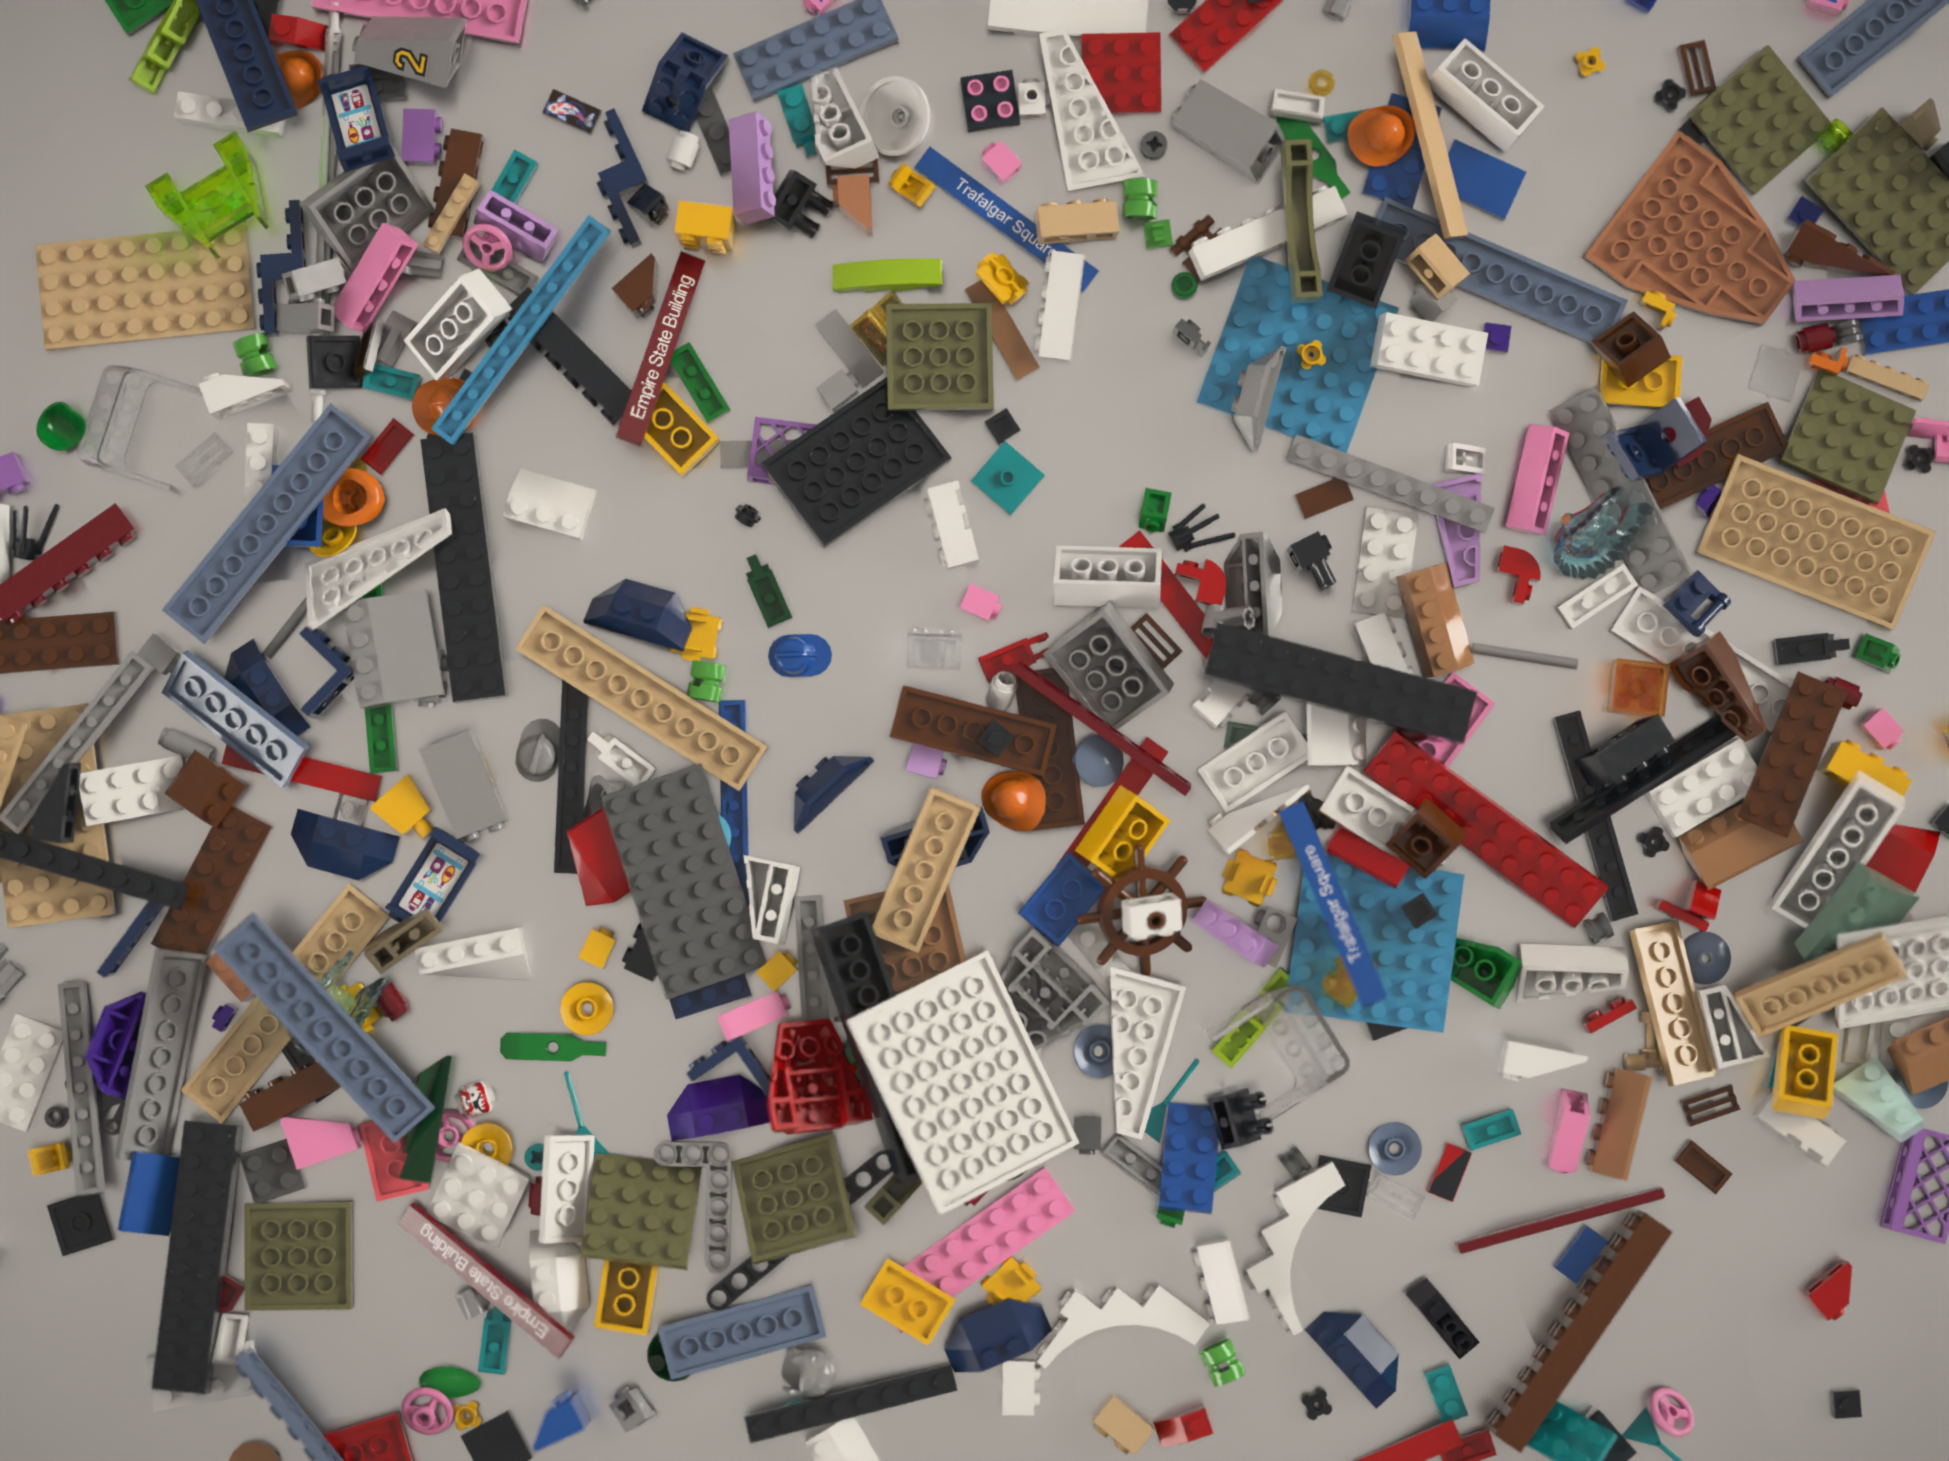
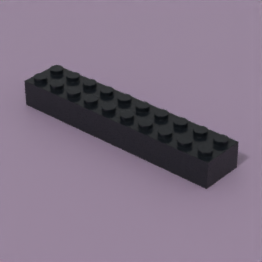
(465, 571)
(1340, 683)
(857, 984)
(197, 1257)

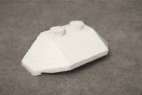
(558, 1280)

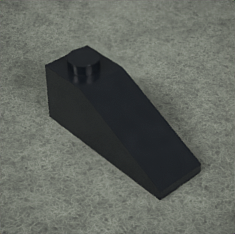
(56, 813)

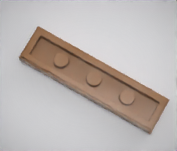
(1005, 333)

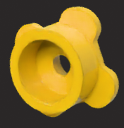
(1594, 55)
(1315, 348)
(462, 1422)

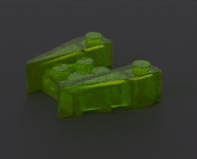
(218, 199)

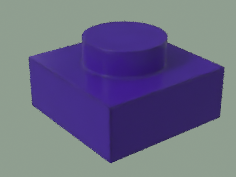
(1498, 337)
(1707, 500)
(224, 1016)

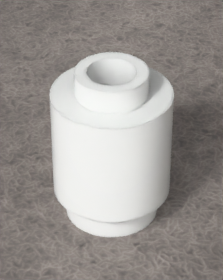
(683, 151)
(1001, 691)

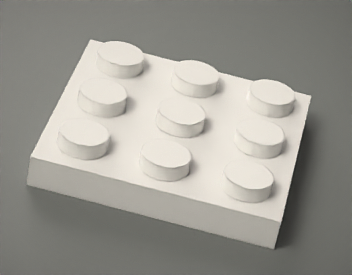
(478, 1195)

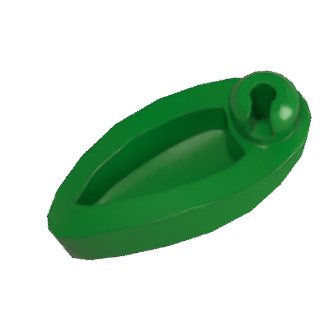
(450, 1381)

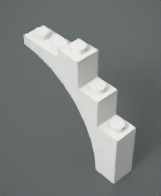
(1272, 1272)
(1083, 1317)

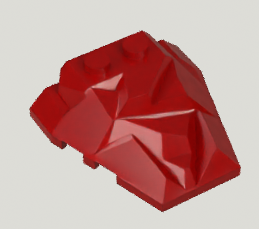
(813, 1081)

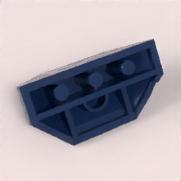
(641, 613)
(256, 678)
(825, 786)
(895, 841)
(342, 846)
(996, 1335)
(1358, 1353)

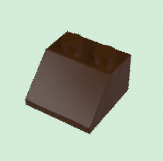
(639, 288)
(1631, 349)
(205, 789)
(1426, 838)

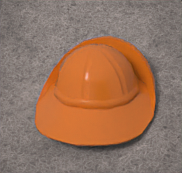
(301, 74)
(1381, 135)
(432, 400)
(353, 499)
(1014, 800)

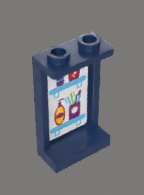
(356, 118)
(434, 877)

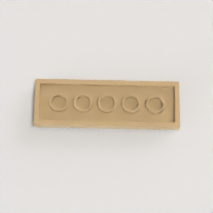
(924, 869)
(1820, 984)
(1673, 1003)

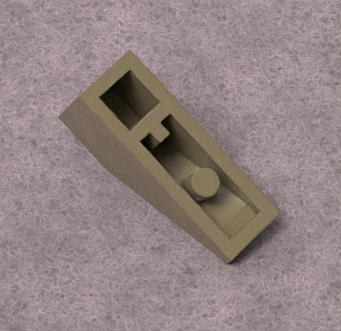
(1923, 125)
(401, 940)

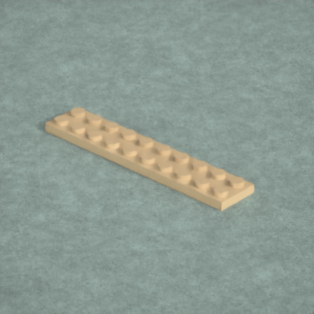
(641, 697)
(258, 1034)

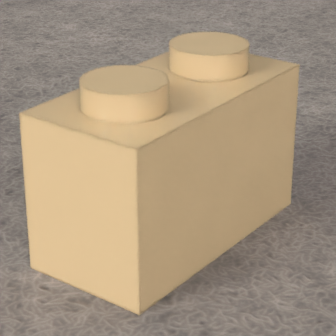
(1437, 266)
(1123, 1425)

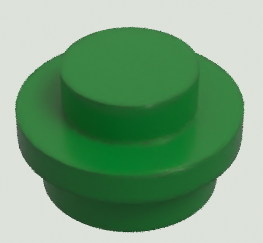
(1184, 285)

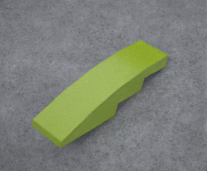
(164, 44)
(887, 274)
(1239, 1040)

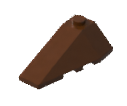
(1817, 249)
(1716, 678)

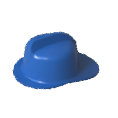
(799, 655)

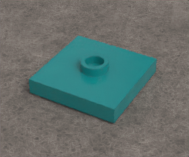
(1007, 478)

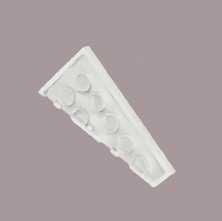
(1086, 131)
(345, 577)
(1141, 1031)

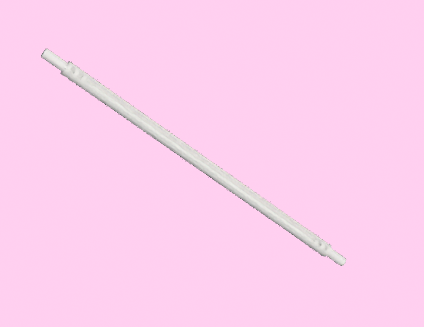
(327, 169)

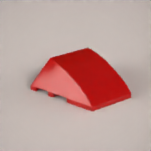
(1905, 855)
(597, 861)

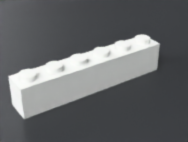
(1260, 235)

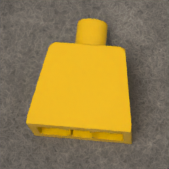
(405, 808)

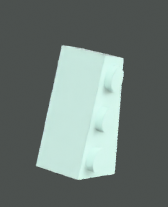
(1880, 1099)

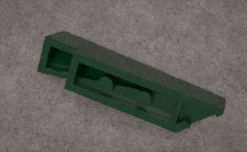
(423, 1138)

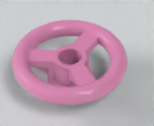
(488, 244)
(447, 1127)
(1668, 1413)
(428, 1423)

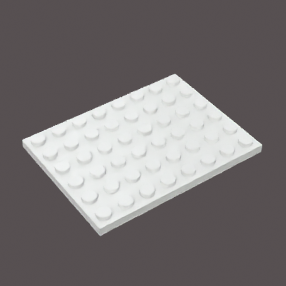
(962, 1082)

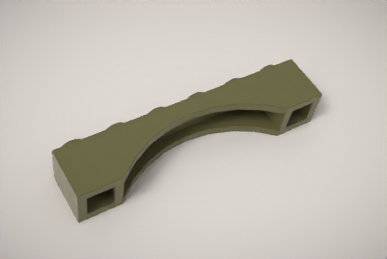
(1298, 207)
(891, 1198)

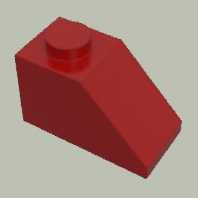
(297, 33)
(1702, 901)
(1832, 1292)
(1183, 1427)

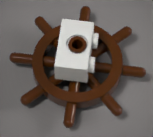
(1144, 913)

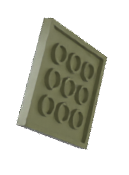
(1759, 119)
(939, 356)
(1847, 436)
(793, 1199)
(640, 1212)
(298, 1256)

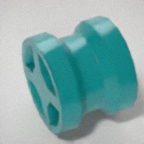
(538, 1150)

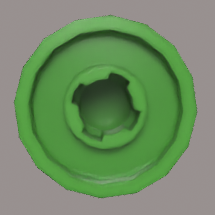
(1140, 198)
(254, 355)
(706, 681)
(1220, 1353)

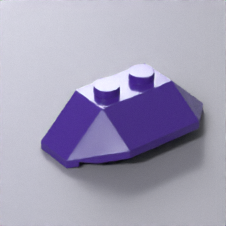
(114, 1044)
(717, 1108)

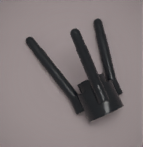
(1182, 536)
(25, 547)

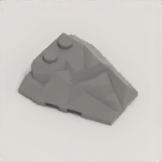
(1050, 990)

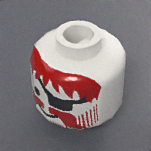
(475, 1099)

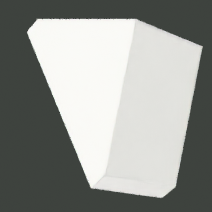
(1464, 459)

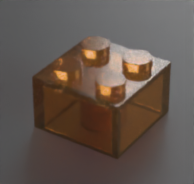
(1638, 688)

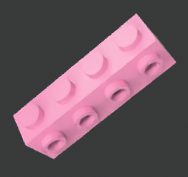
(372, 274)
(1537, 479)

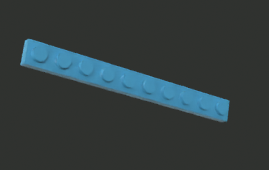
(521, 330)

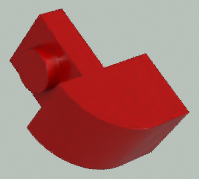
(1522, 566)
(1211, 578)

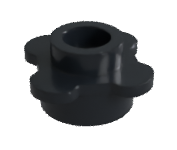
(1675, 89)
(1926, 455)
(747, 515)
(1661, 843)
(1310, 1400)

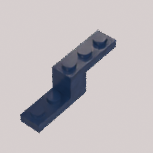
(621, 179)
(274, 265)

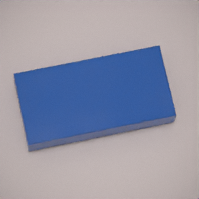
(1581, 1254)

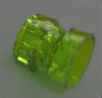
(1834, 136)

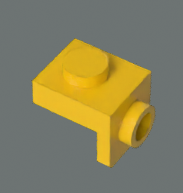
(911, 185)
(1656, 302)
(49, 1159)

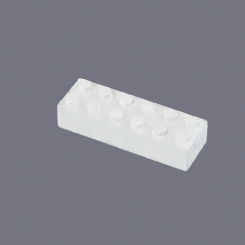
(1842, 841)

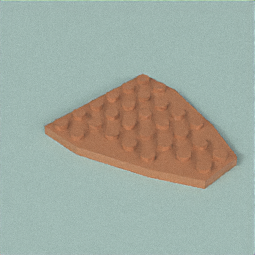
(1694, 239)

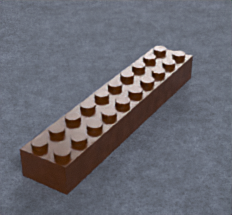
(1579, 1330)

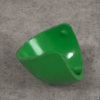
(60, 426)

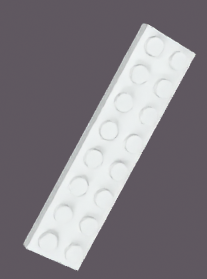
(1661, 636)

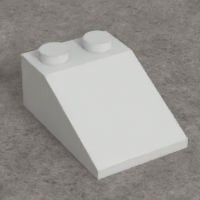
(233, 393)
(1528, 1061)

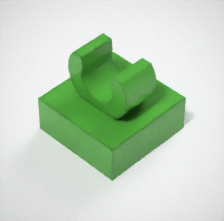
(1157, 234)

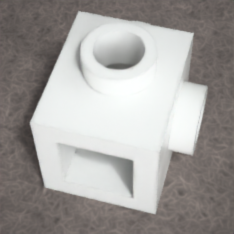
(1032, 99)

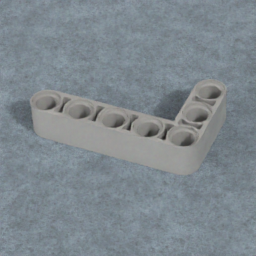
(712, 1193)

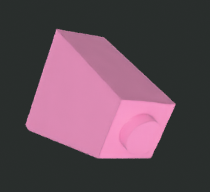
(754, 1015)
(1569, 1131)
(319, 1139)

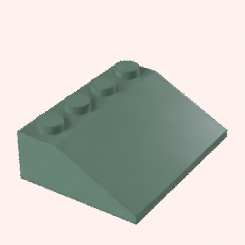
(1859, 904)

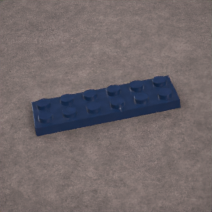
(247, 62)

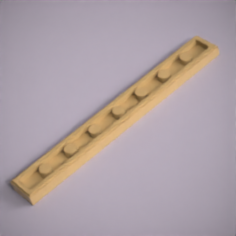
(1430, 135)

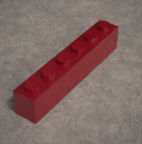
(63, 562)

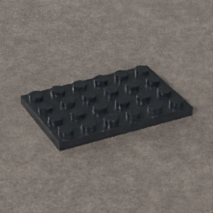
(854, 464)

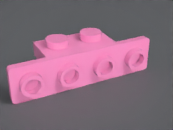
(1934, 430)

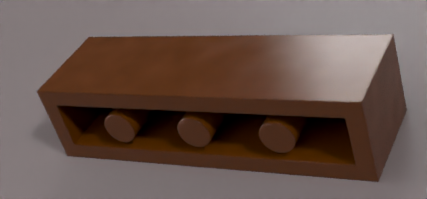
(462, 156)
(287, 1095)

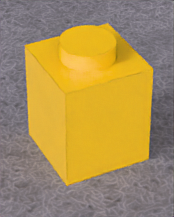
(598, 947)
(778, 970)

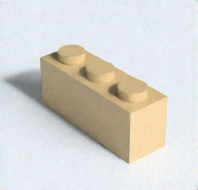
(1076, 221)

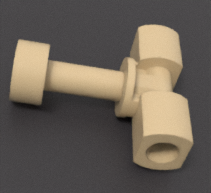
(1651, 1055)

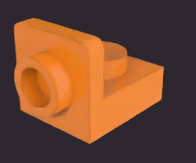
(1823, 361)

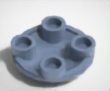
(1098, 761)

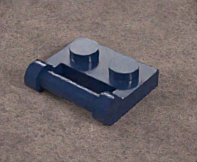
(1690, 597)

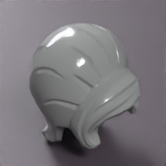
(807, 1372)

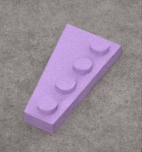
(1461, 542)

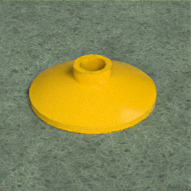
(334, 539)
(572, 1008)
(492, 1134)

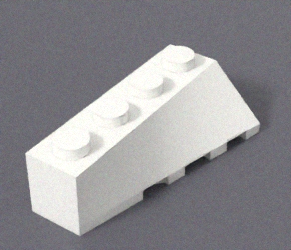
(485, 956)
(1569, 970)

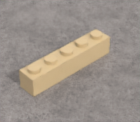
(451, 214)
(1886, 377)

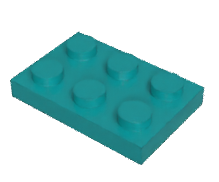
(1571, 1437)

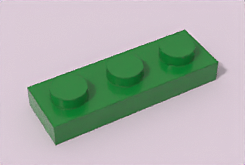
(699, 383)

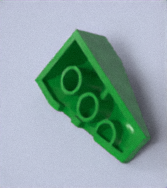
(1484, 971)

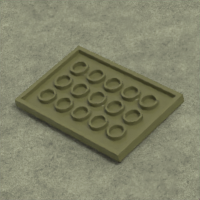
(1889, 199)

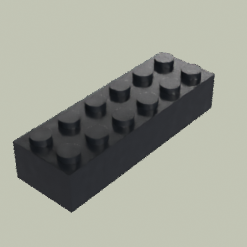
(580, 364)

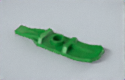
(1323, 167)
(535, 1047)

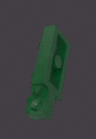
(767, 593)

